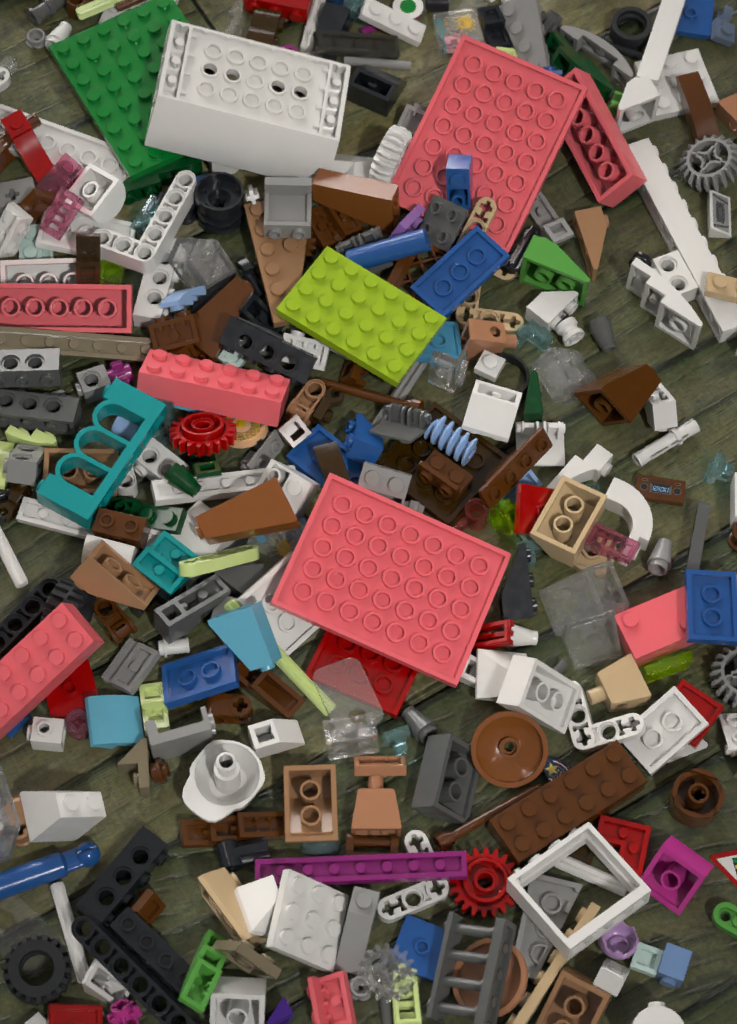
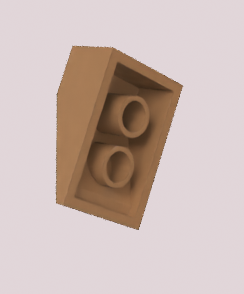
(79, 477)
(113, 578)
(310, 803)
(574, 1000)

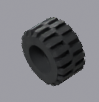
(68, 592)
(21, 953)

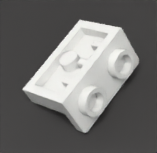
(13, 227)
(310, 345)

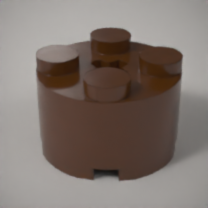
(696, 812)

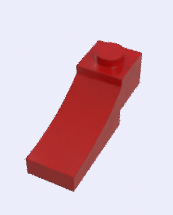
(26, 145)

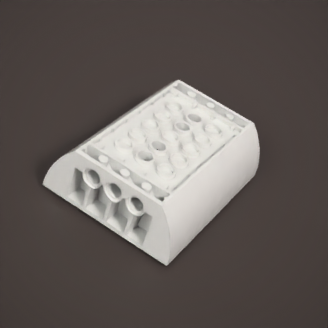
(245, 119)

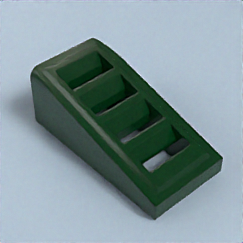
(533, 405)

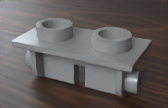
(266, 450)

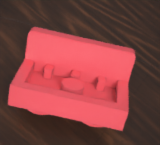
(331, 999)

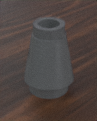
(603, 334)
(419, 724)

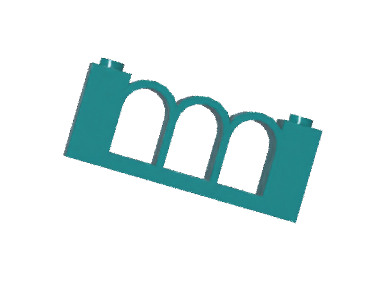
(118, 400)

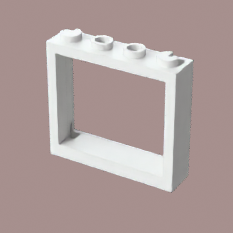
(557, 851)

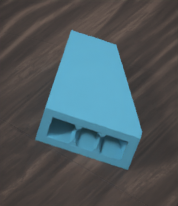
(248, 635)

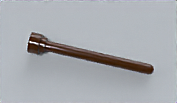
(370, 395)
(446, 839)

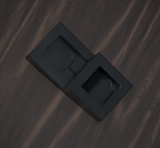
(492, 26)

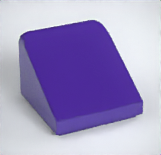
(282, 1013)

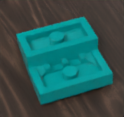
(162, 561)

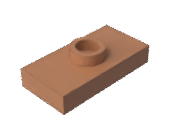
(380, 765)

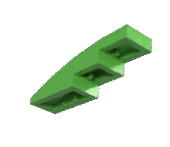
(203, 974)

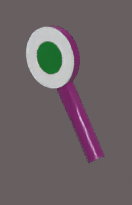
(410, 8)

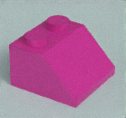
(676, 874)

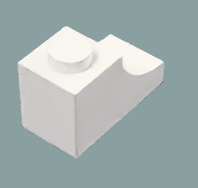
(661, 410)

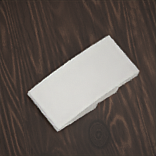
(664, 302)

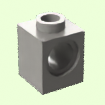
(93, 375)

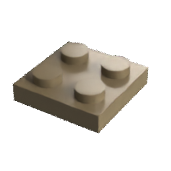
(244, 957)

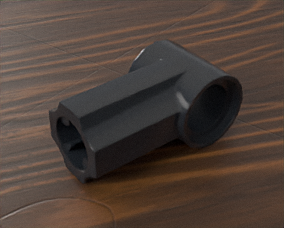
(236, 855)

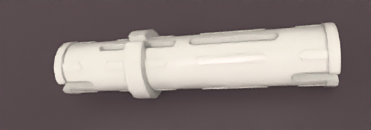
(673, 438)

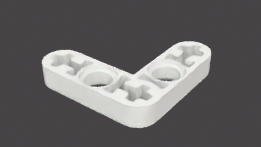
(595, 731)
(422, 889)

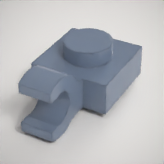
(722, 30)

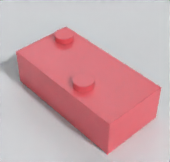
(654, 627)

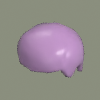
(619, 942)

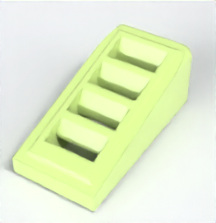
(407, 1017)

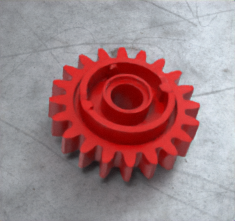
(202, 433)
(484, 899)

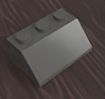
(446, 780)

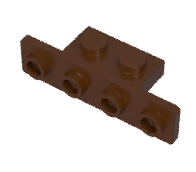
(514, 468)

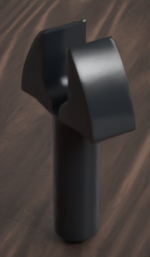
(245, 270)

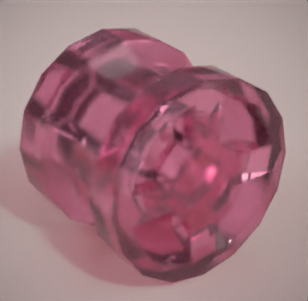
(79, 730)

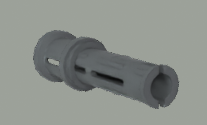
(44, 10)

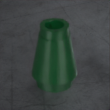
(182, 480)

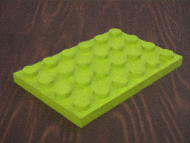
(361, 316)

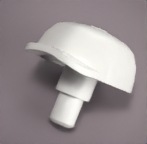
(222, 780)

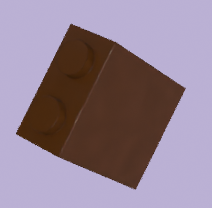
(619, 394)

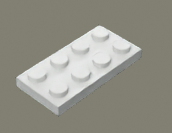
(84, 225)

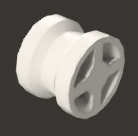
(569, 331)

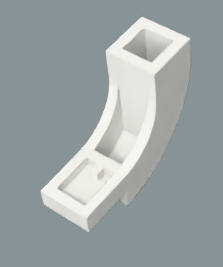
(634, 509)

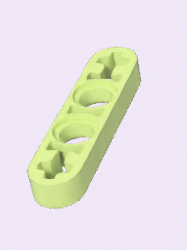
(218, 560)

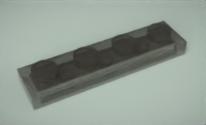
(356, 44)

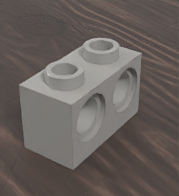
(24, 464)

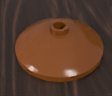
(504, 766)

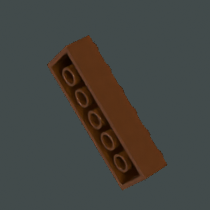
(566, 803)

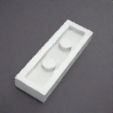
(392, 22)

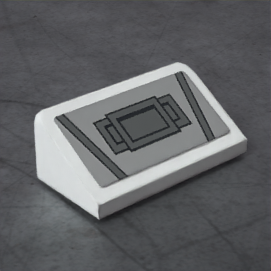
(718, 215)

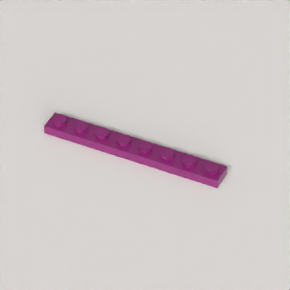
(370, 868)

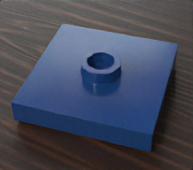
(696, 19)
(423, 945)

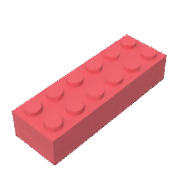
(602, 147)
(67, 307)
(214, 387)
(43, 662)

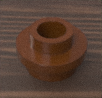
(160, 771)

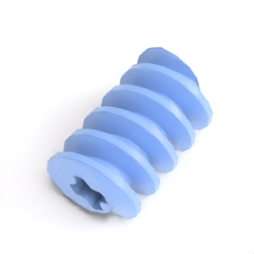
(451, 440)

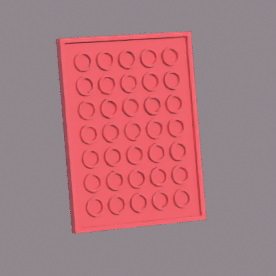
(504, 117)
(391, 580)

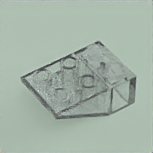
(584, 595)

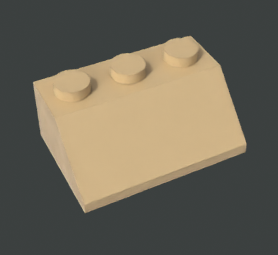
(568, 520)
(218, 892)

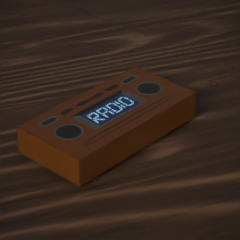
(661, 490)

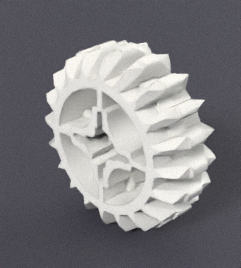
(390, 154)

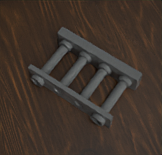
(495, 973)

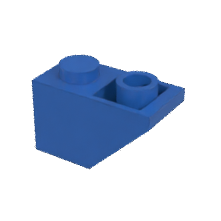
(459, 179)
(361, 444)

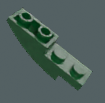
(566, 59)
(151, 183)
(159, 517)

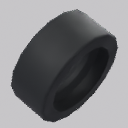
(631, 14)

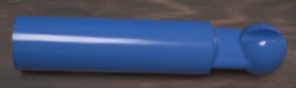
(390, 249)
(47, 869)

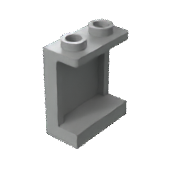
(287, 207)
(182, 739)

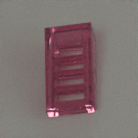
(59, 202)
(608, 534)

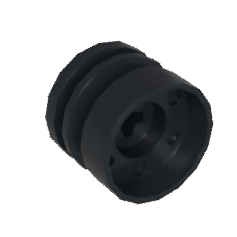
(219, 203)

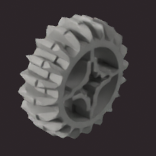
(714, 170)
(725, 683)

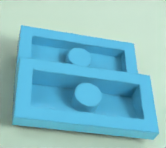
(114, 720)

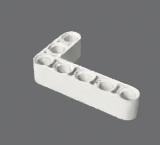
(157, 229)

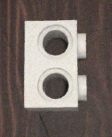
(679, 274)
(163, 461)

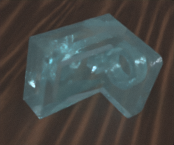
(537, 335)

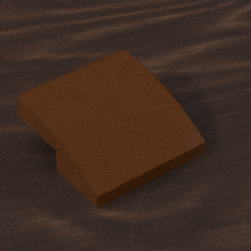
(332, 226)

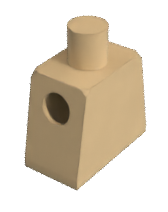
(620, 686)

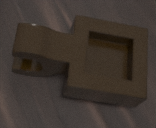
(324, 413)
(15, 499)

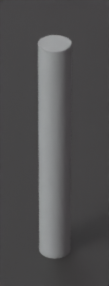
(378, 63)

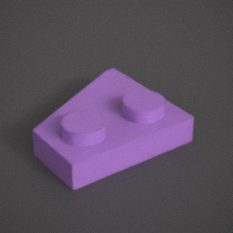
(410, 222)

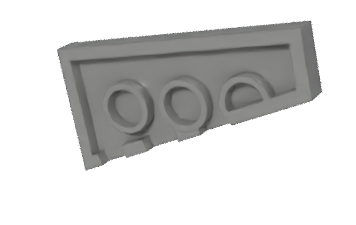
(526, 30)

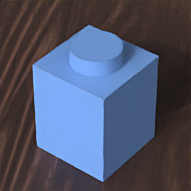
(673, 965)

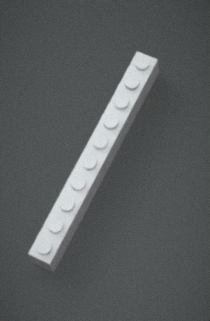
(682, 234)

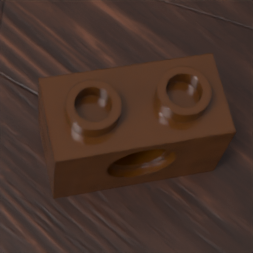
(122, 528)

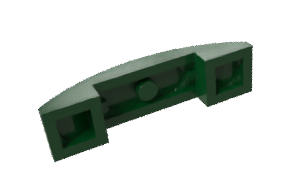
(205, 466)

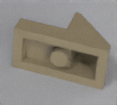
(138, 762)

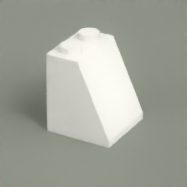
(61, 814)

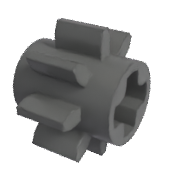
(551, 21)

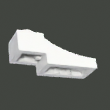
(594, 466)

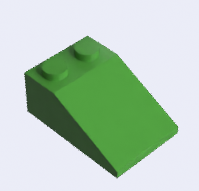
(550, 269)

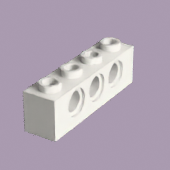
(149, 292)

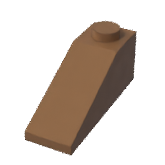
(590, 232)

